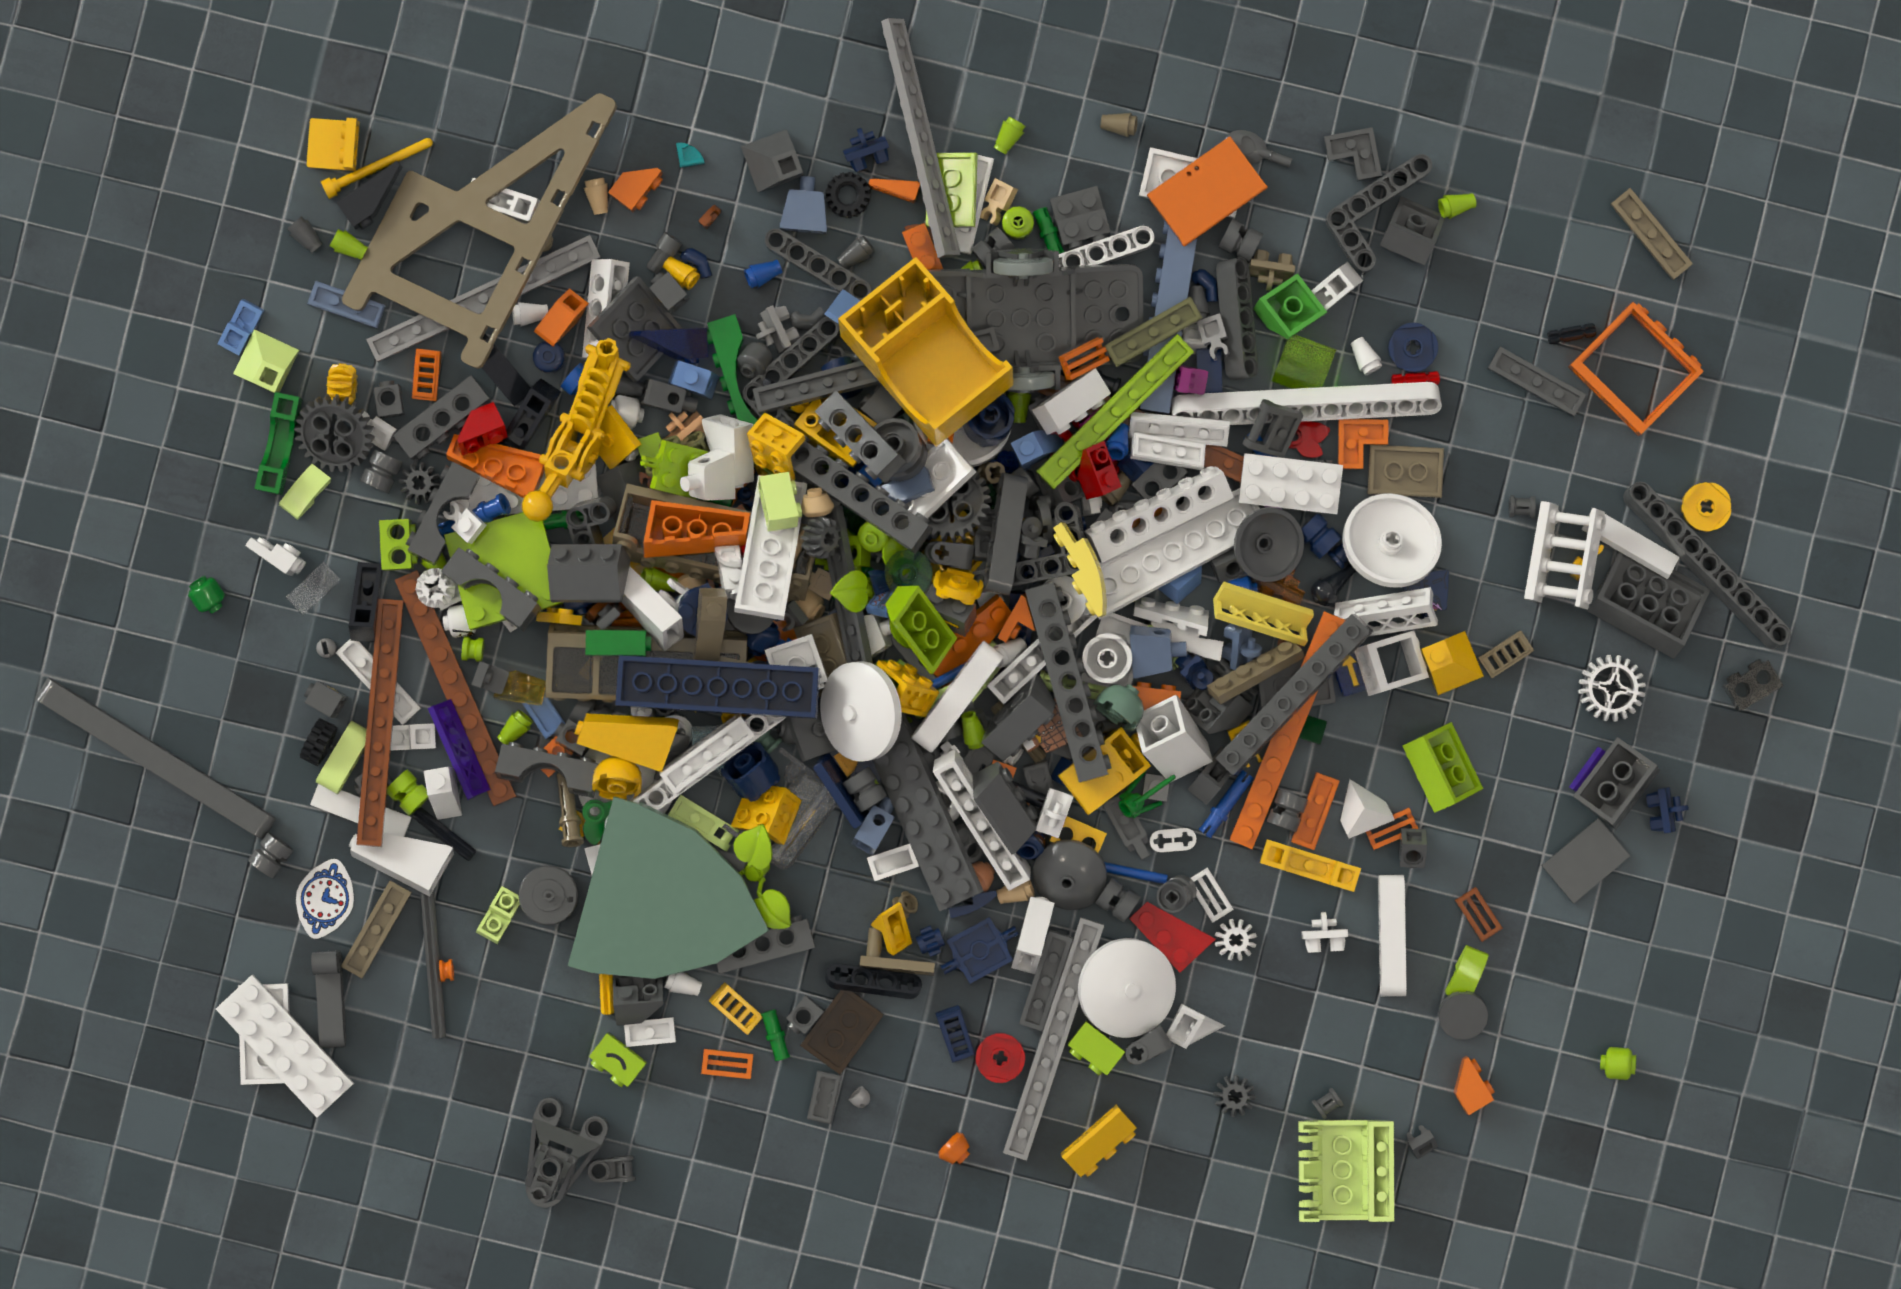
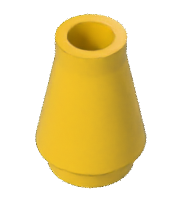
(683, 273)

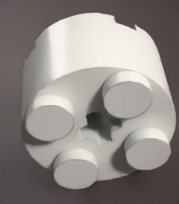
(1095, 667)

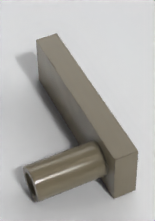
(874, 960)

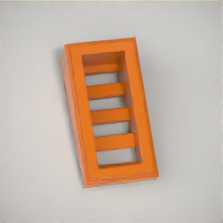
(897, 188)
(437, 355)

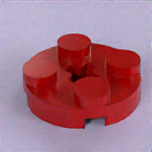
(989, 1067)

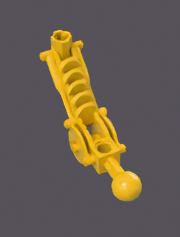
(595, 391)

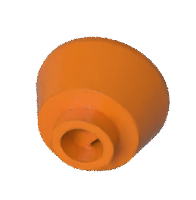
(955, 1149)

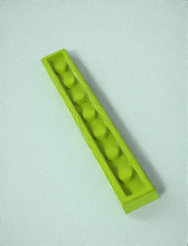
(1115, 410)

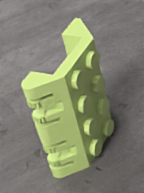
(1347, 1170)

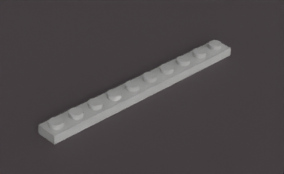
(920, 138)
(422, 328)
(1052, 1041)

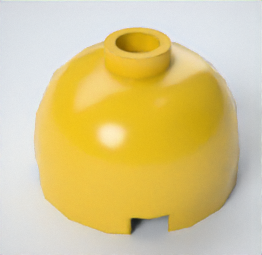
(617, 778)

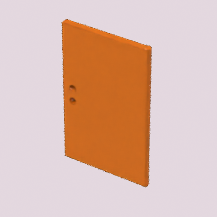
(1203, 197)

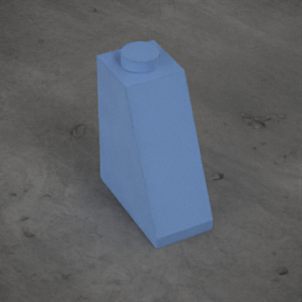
(1035, 447)

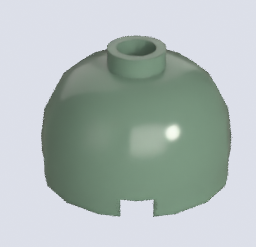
(1121, 705)

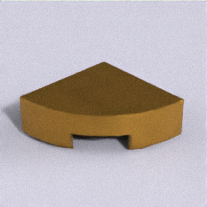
(846, 764)

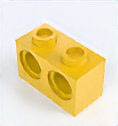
(1082, 831)

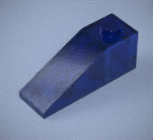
(676, 343)

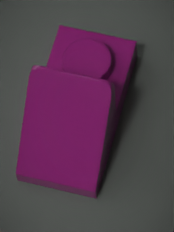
(1190, 380)

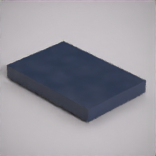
(832, 778)

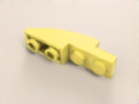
(1089, 578)

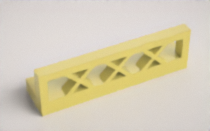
(1262, 609)

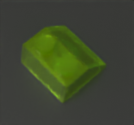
(1303, 363)

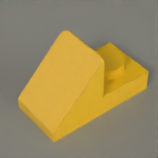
(894, 929)

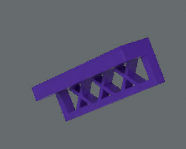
(459, 749)

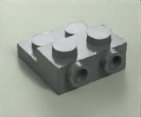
(1080, 217)

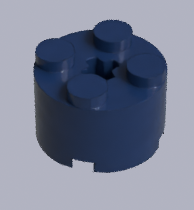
(992, 432)
(751, 772)

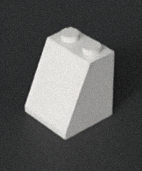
(1172, 739)

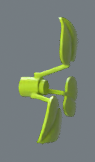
(855, 588)
(756, 849)

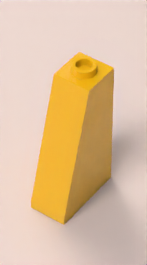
(629, 737)

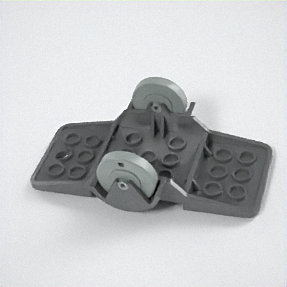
(1044, 309)

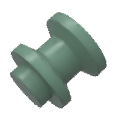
(768, 742)

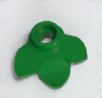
(595, 824)

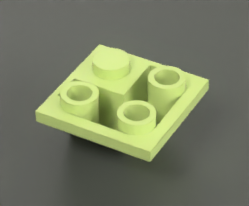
(266, 362)

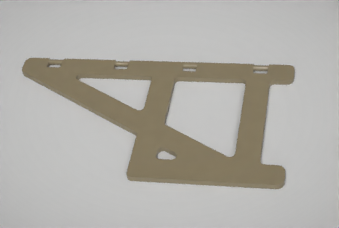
(401, 236)

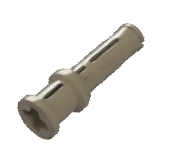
(570, 820)

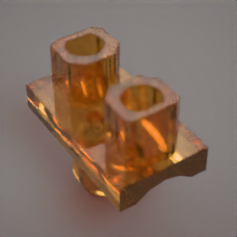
(1286, 587)

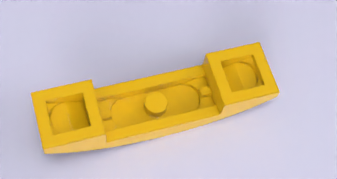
(1310, 865)

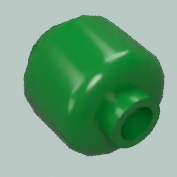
(206, 594)

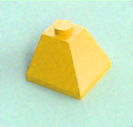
(1451, 663)

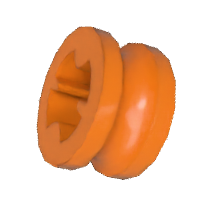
(446, 970)

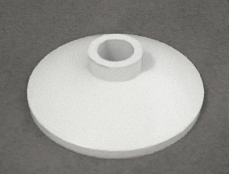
(1075, 604)

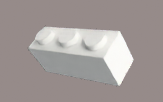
(1072, 402)

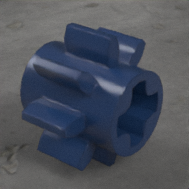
(930, 941)

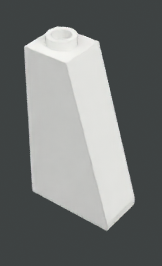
(652, 611)
(407, 860)

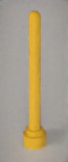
(334, 185)

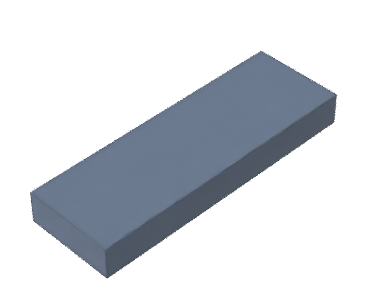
(330, 300)
(905, 490)

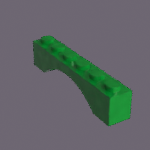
(727, 342)

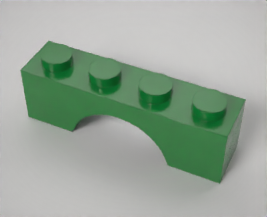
(281, 438)

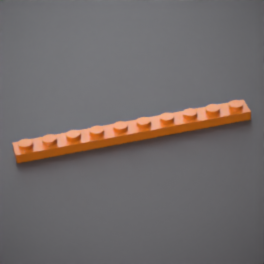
(1278, 753)

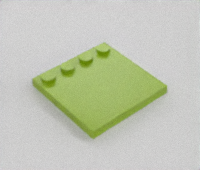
(517, 550)

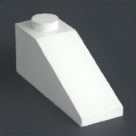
(514, 204)
(1337, 285)

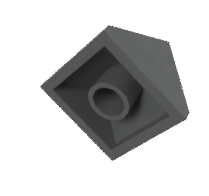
(615, 480)

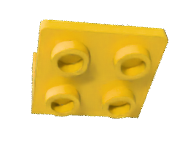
(333, 144)
(774, 444)
(914, 691)
(774, 809)

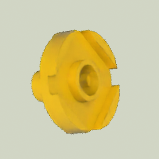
(1720, 506)
(958, 585)

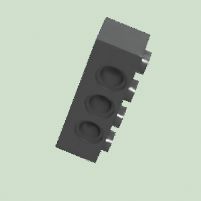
(408, 435)
(886, 461)
(802, 941)

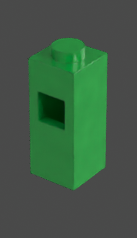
(617, 643)

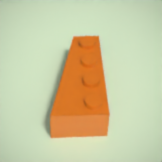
(692, 529)

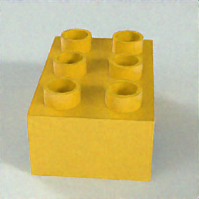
(924, 352)

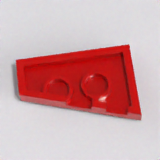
(1170, 935)

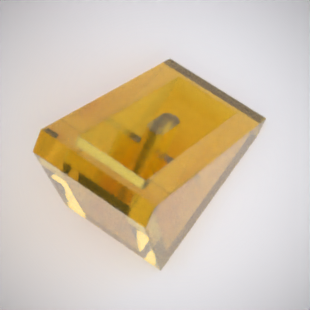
(523, 689)

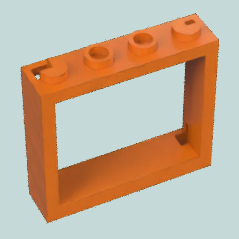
(1673, 346)

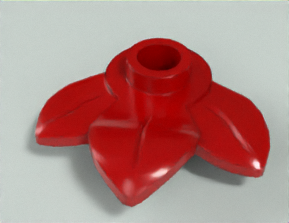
(1309, 437)

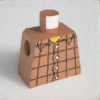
(1051, 735)

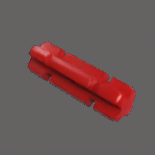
(1416, 377)

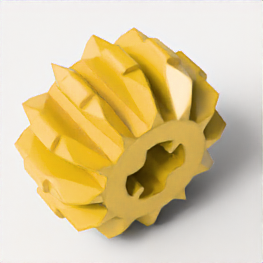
(342, 381)

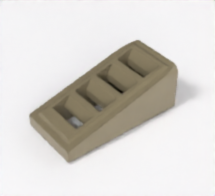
(1509, 641)

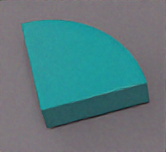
(688, 155)

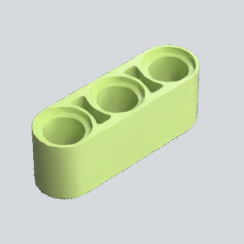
(343, 758)

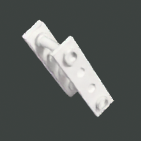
(1542, 564)

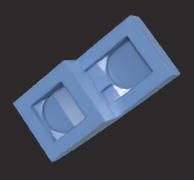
(241, 327)

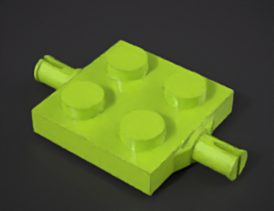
(671, 466)

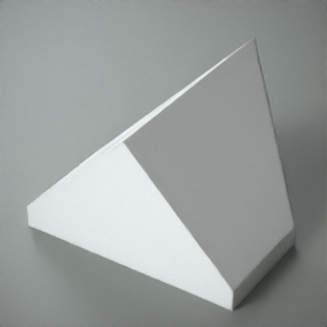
(1363, 811)
(1190, 1026)

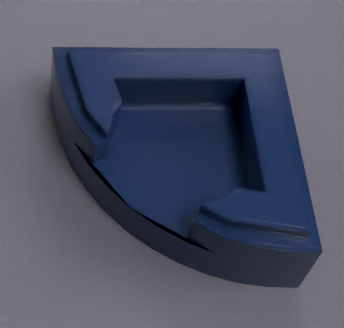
(877, 580)

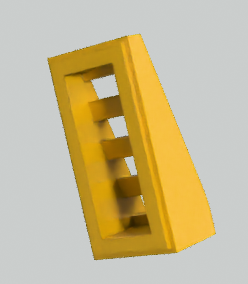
(718, 996)

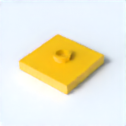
(618, 439)

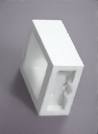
(1372, 668)

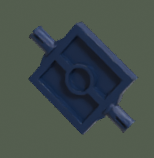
(979, 950)

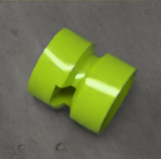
(407, 792)

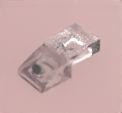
(313, 589)

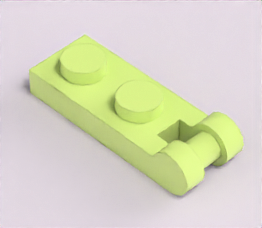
(702, 820)

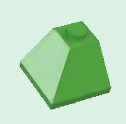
(1289, 307)

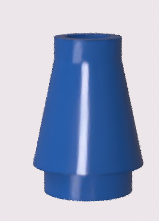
(762, 273)
(1119, 442)

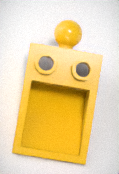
(819, 435)
(1126, 765)

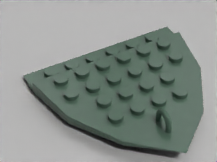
(660, 899)

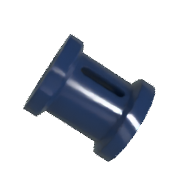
(1338, 556)

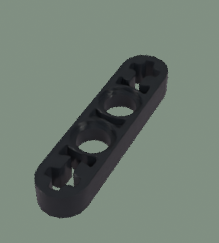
(873, 985)

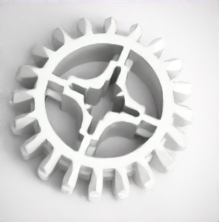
(1609, 699)

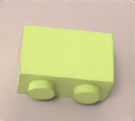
(779, 501)

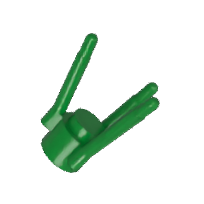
(1132, 804)

